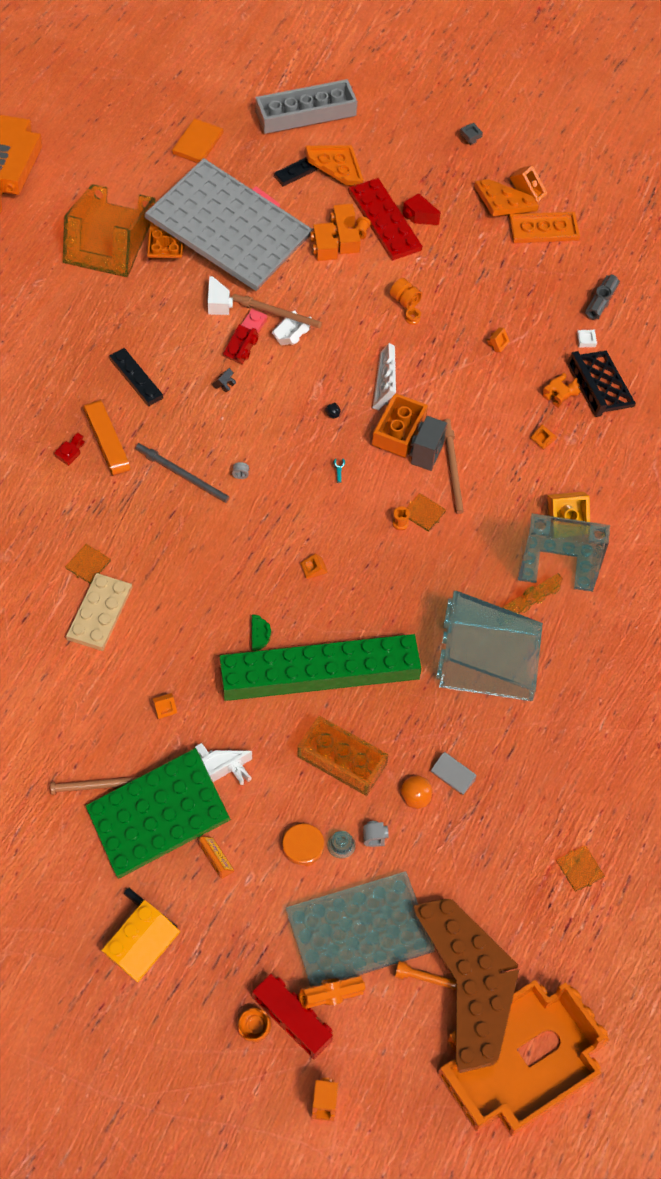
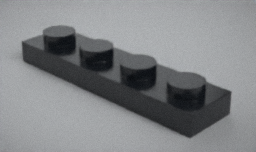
(136, 377)

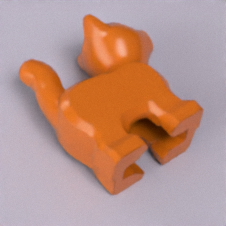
(560, 390)

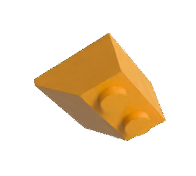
(570, 506)

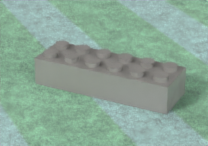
(306, 106)

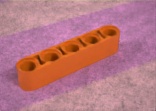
(106, 437)

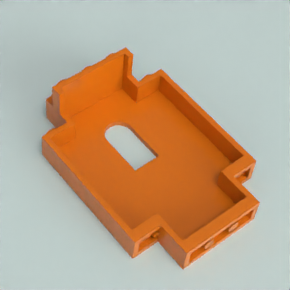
(525, 1093)

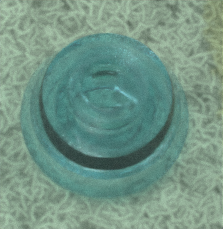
(341, 844)

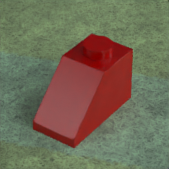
(421, 211)

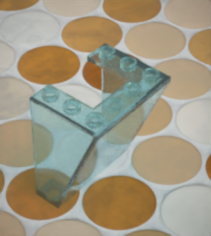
(565, 537)
(489, 649)

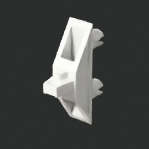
(223, 762)

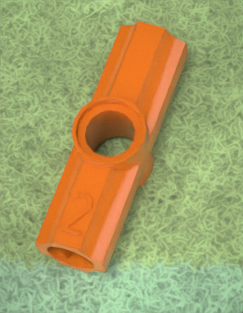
(331, 991)

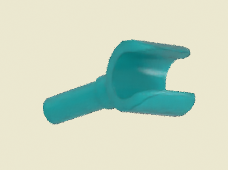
(338, 469)

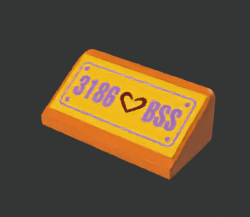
(216, 856)

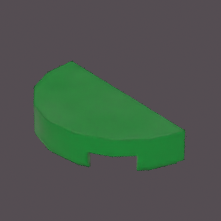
(260, 633)

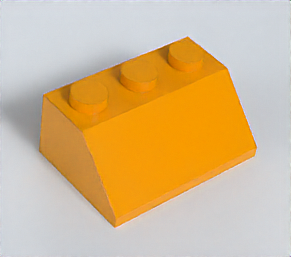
(141, 941)

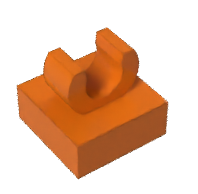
(498, 340)
(164, 705)

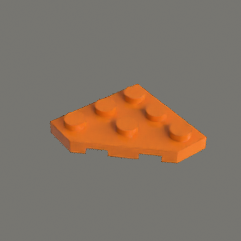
(336, 161)
(504, 199)

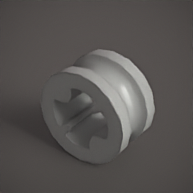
(240, 470)

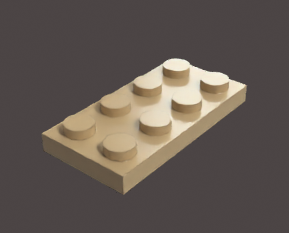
(99, 612)

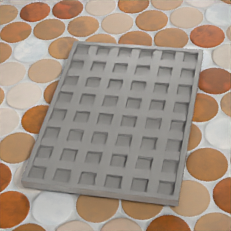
(229, 224)

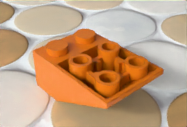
(163, 244)

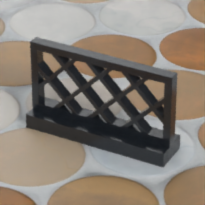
(588, 384)

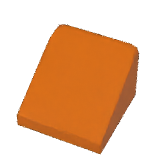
(543, 437)
(314, 566)

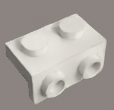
(289, 331)

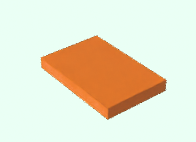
(197, 141)

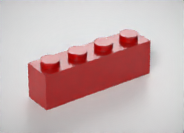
(292, 1017)

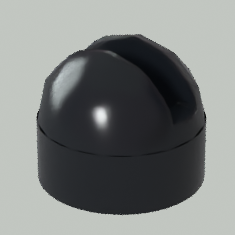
(333, 410)

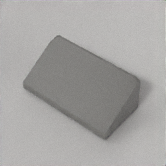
(453, 773)

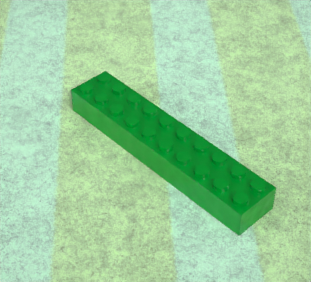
(320, 667)

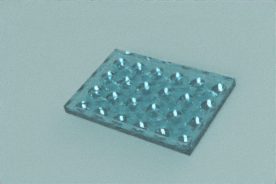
(358, 929)

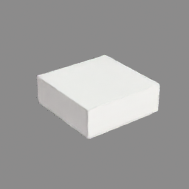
(586, 338)

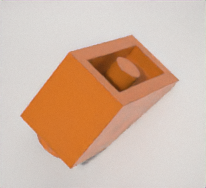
(527, 181)

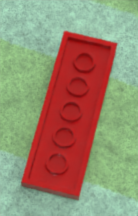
(385, 219)

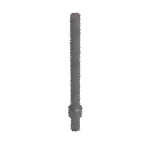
(153, 455)

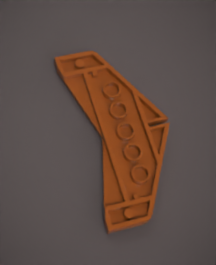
(482, 991)

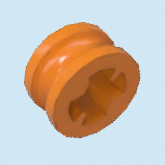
(413, 320)

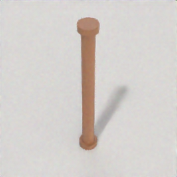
(90, 785)

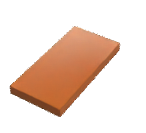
(544, 227)

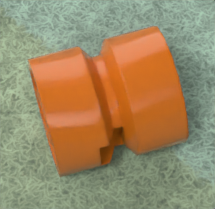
(405, 293)

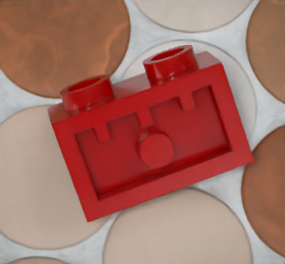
(241, 344)

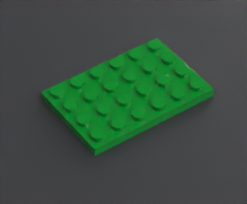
(157, 813)

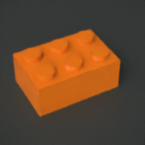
(399, 425)

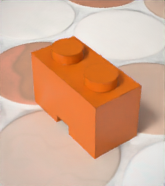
(324, 244)
(325, 1099)

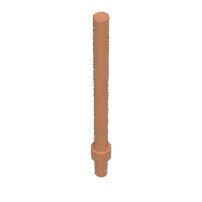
(250, 302)
(449, 437)

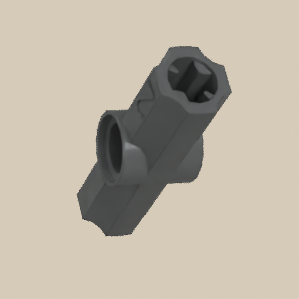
(602, 297)

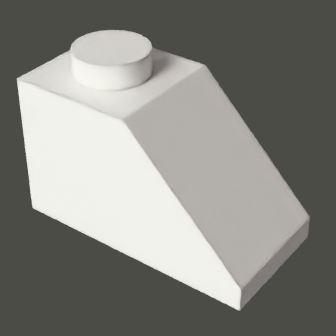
(218, 298)

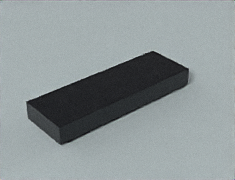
(294, 172)

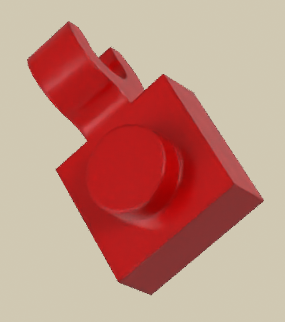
(70, 451)

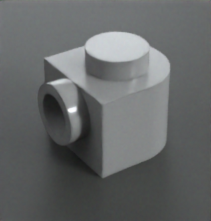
(375, 834)

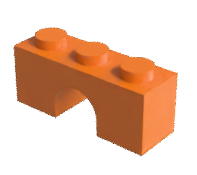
(344, 218)

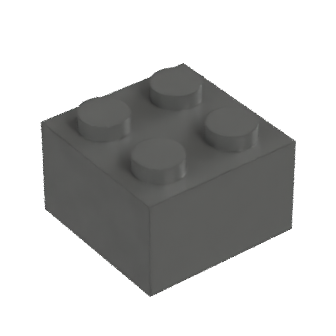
(428, 443)

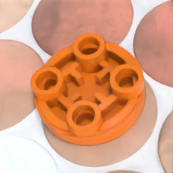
(303, 844)

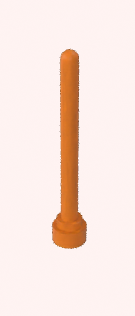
(405, 971)

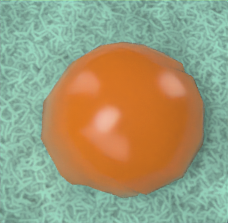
(416, 792)
(254, 1025)

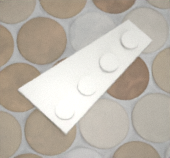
(386, 377)

